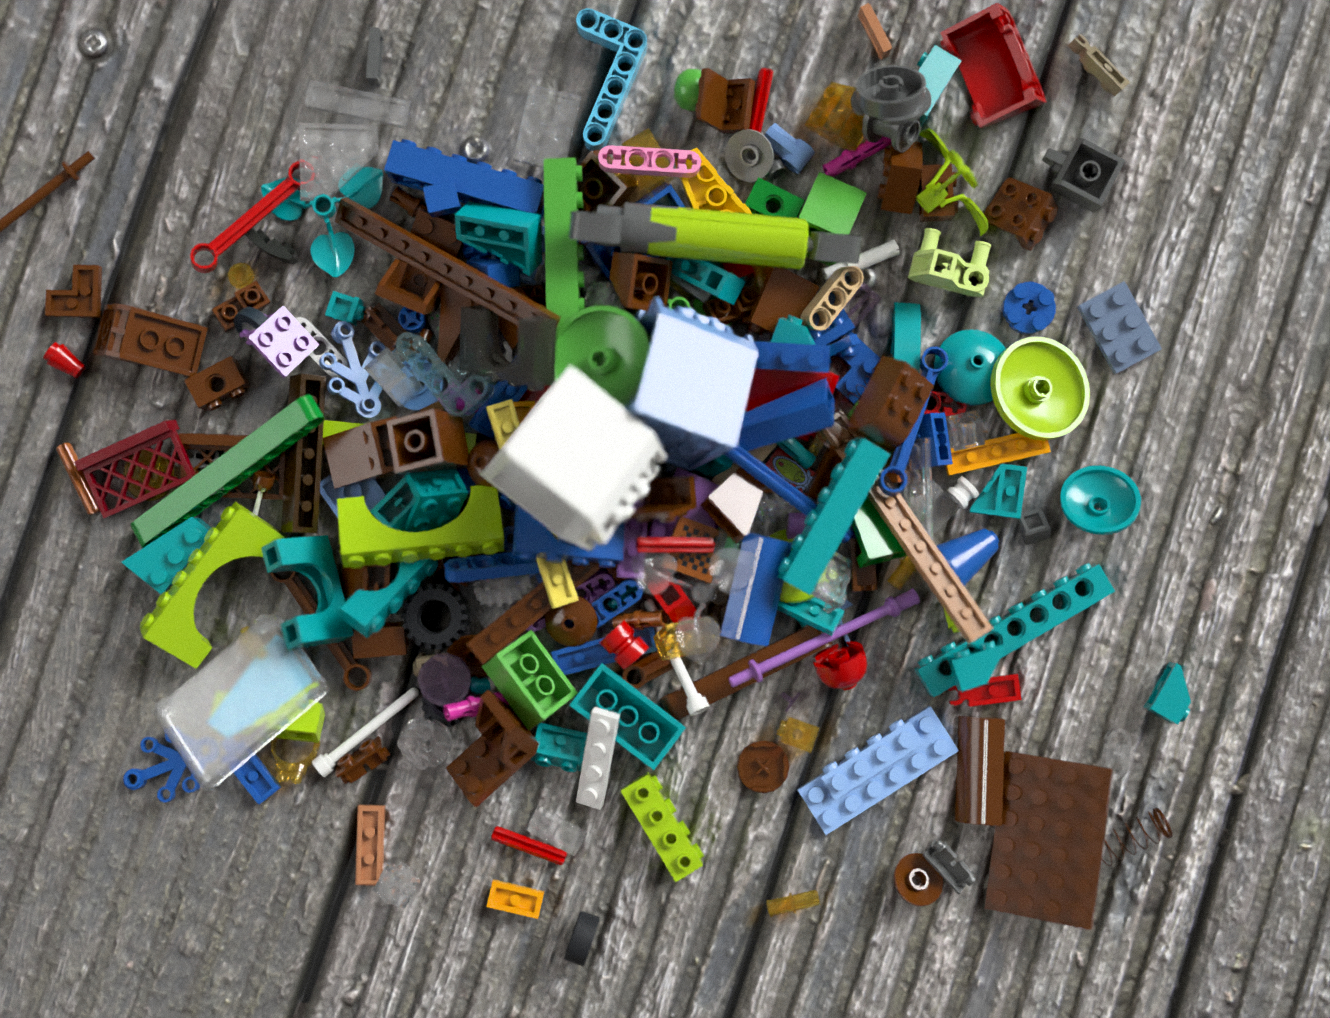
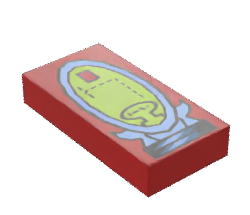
(790, 470)

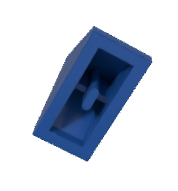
(506, 274)

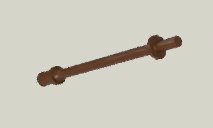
(69, 171)

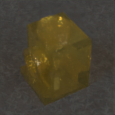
(808, 737)

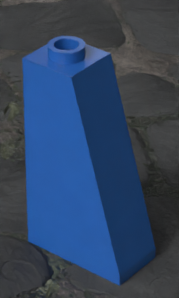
(788, 416)

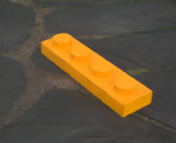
(996, 452)

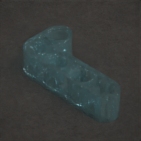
(440, 371)

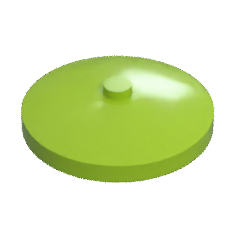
(1040, 388)

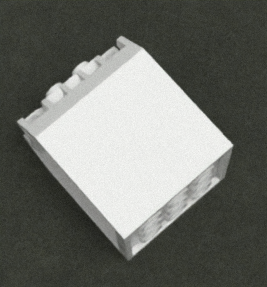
(577, 462)

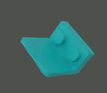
(437, 499)

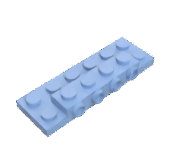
(877, 769)

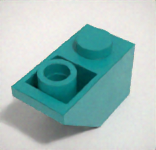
(975, 667)

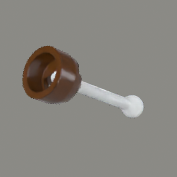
(262, 482)

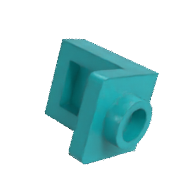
(345, 308)

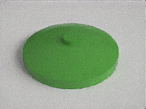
(606, 349)

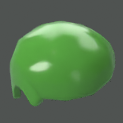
(687, 89)

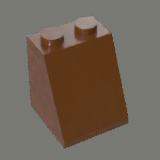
(428, 442)

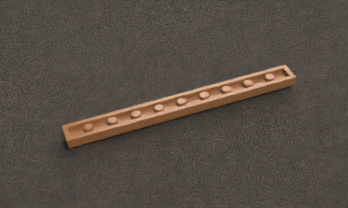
(920, 549)

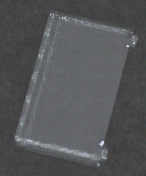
(239, 702)

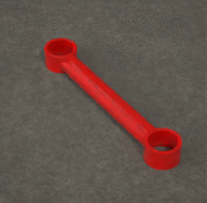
(246, 221)

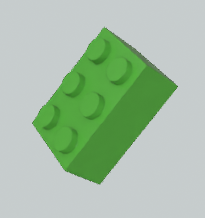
(529, 680)

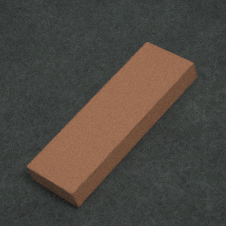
(370, 844)

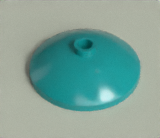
(962, 377)
(1103, 489)

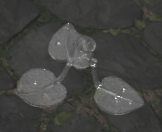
(732, 572)

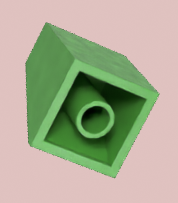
(831, 207)

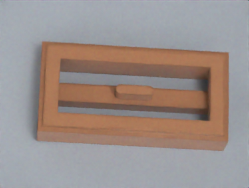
(874, 31)

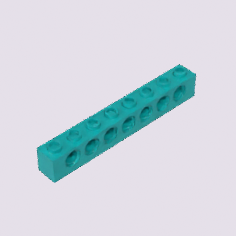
(1096, 586)

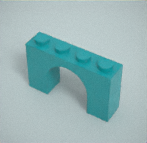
(315, 560)

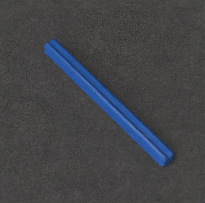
(775, 483)

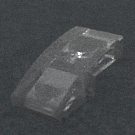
(556, 830)

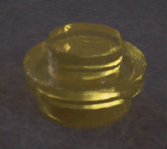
(241, 275)

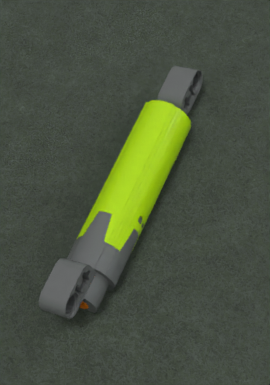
(711, 235)

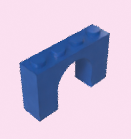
(535, 540)

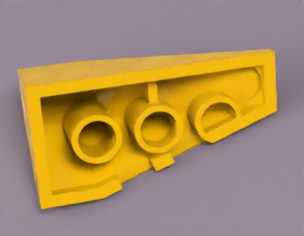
(709, 190)

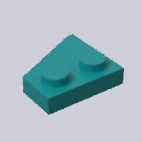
(1002, 493)

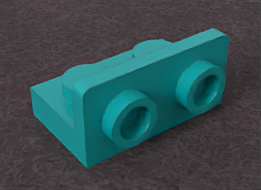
(560, 747)

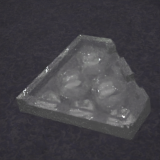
(333, 155)

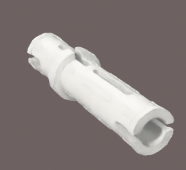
(867, 258)

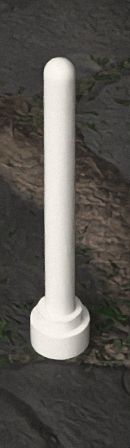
(696, 703)
(326, 762)

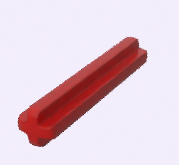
(760, 98)
(675, 545)
(528, 845)

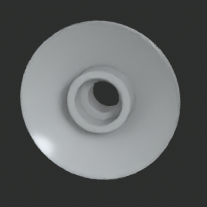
(739, 158)

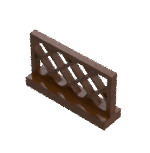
(225, 442)

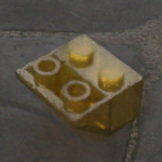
(835, 118)

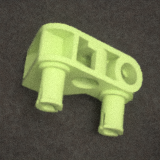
(956, 270)

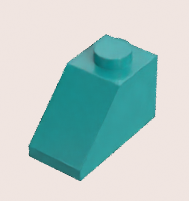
(792, 331)
(1170, 695)

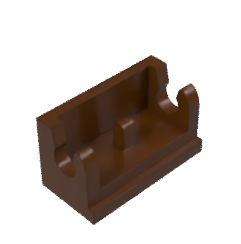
(862, 578)
(388, 641)

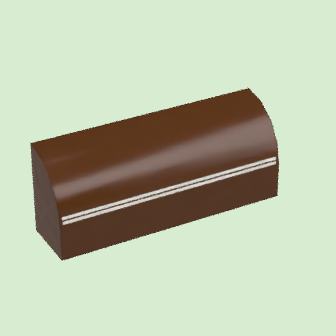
(980, 770)

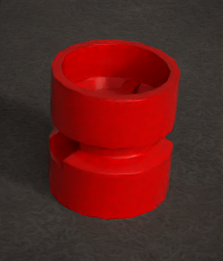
(624, 645)

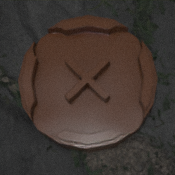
(763, 766)

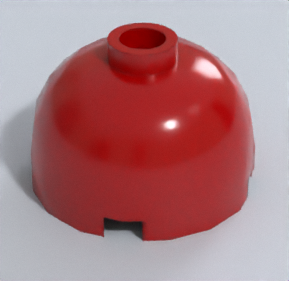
(842, 666)

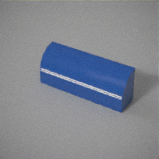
(753, 609)

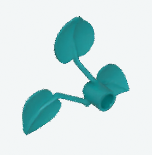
(332, 251)

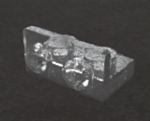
(833, 583)

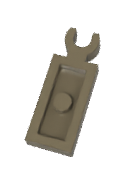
(1098, 65)

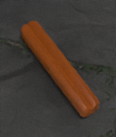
(77, 477)

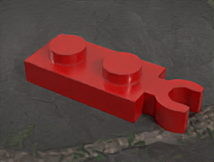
(998, 690)

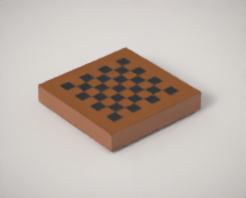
(693, 563)

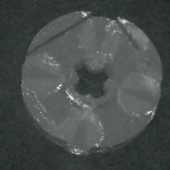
(422, 755)

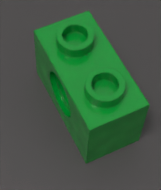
(765, 193)

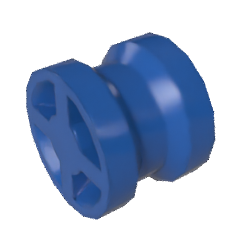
(409, 316)

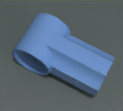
(792, 152)

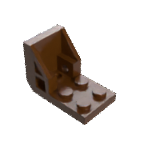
(408, 284)
(149, 339)
(496, 753)

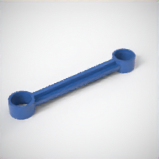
(903, 451)

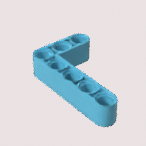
(615, 76)

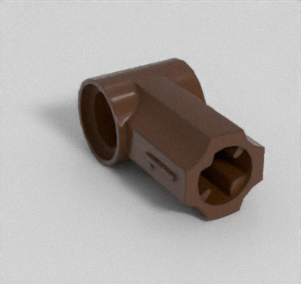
(649, 668)

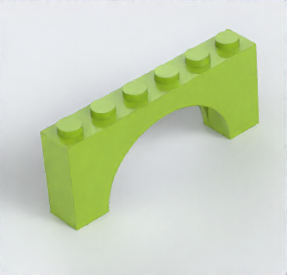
(371, 542)
(172, 621)

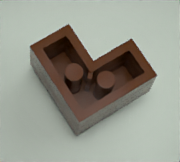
(902, 178)

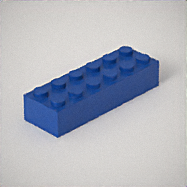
(474, 182)

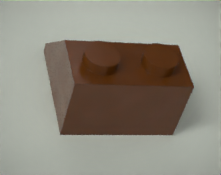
(640, 279)

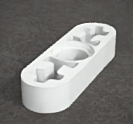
(311, 329)

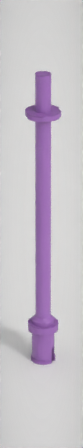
(891, 607)

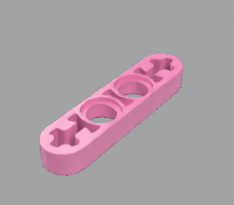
(649, 156)

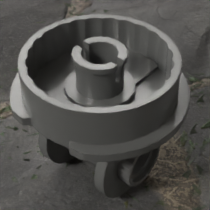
(891, 104)

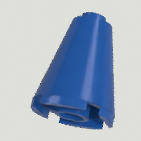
(969, 553)

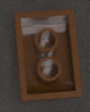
(890, 403)

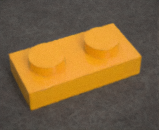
(515, 899)

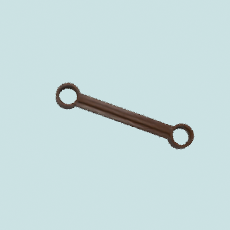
(338, 649)

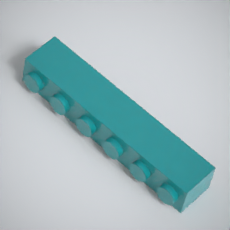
(833, 514)

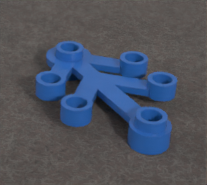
(174, 763)

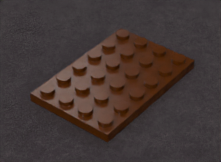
(1049, 840)

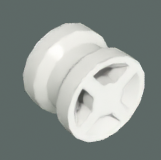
(962, 492)

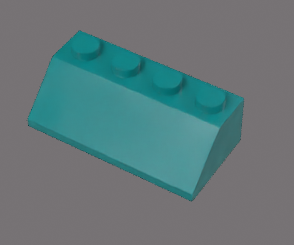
(642, 724)

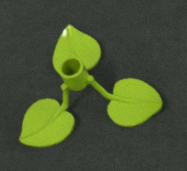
(935, 195)

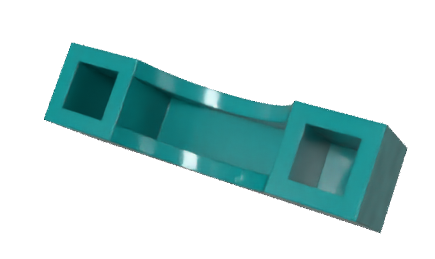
(368, 610)

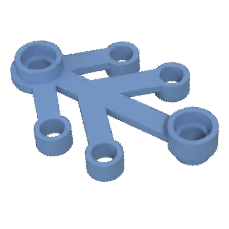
(356, 373)

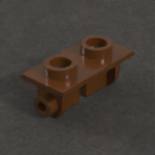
(383, 325)
(351, 766)

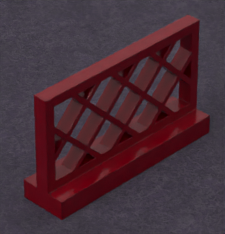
(121, 451)

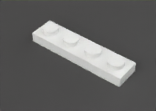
(597, 758)

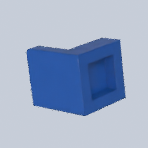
(442, 199)

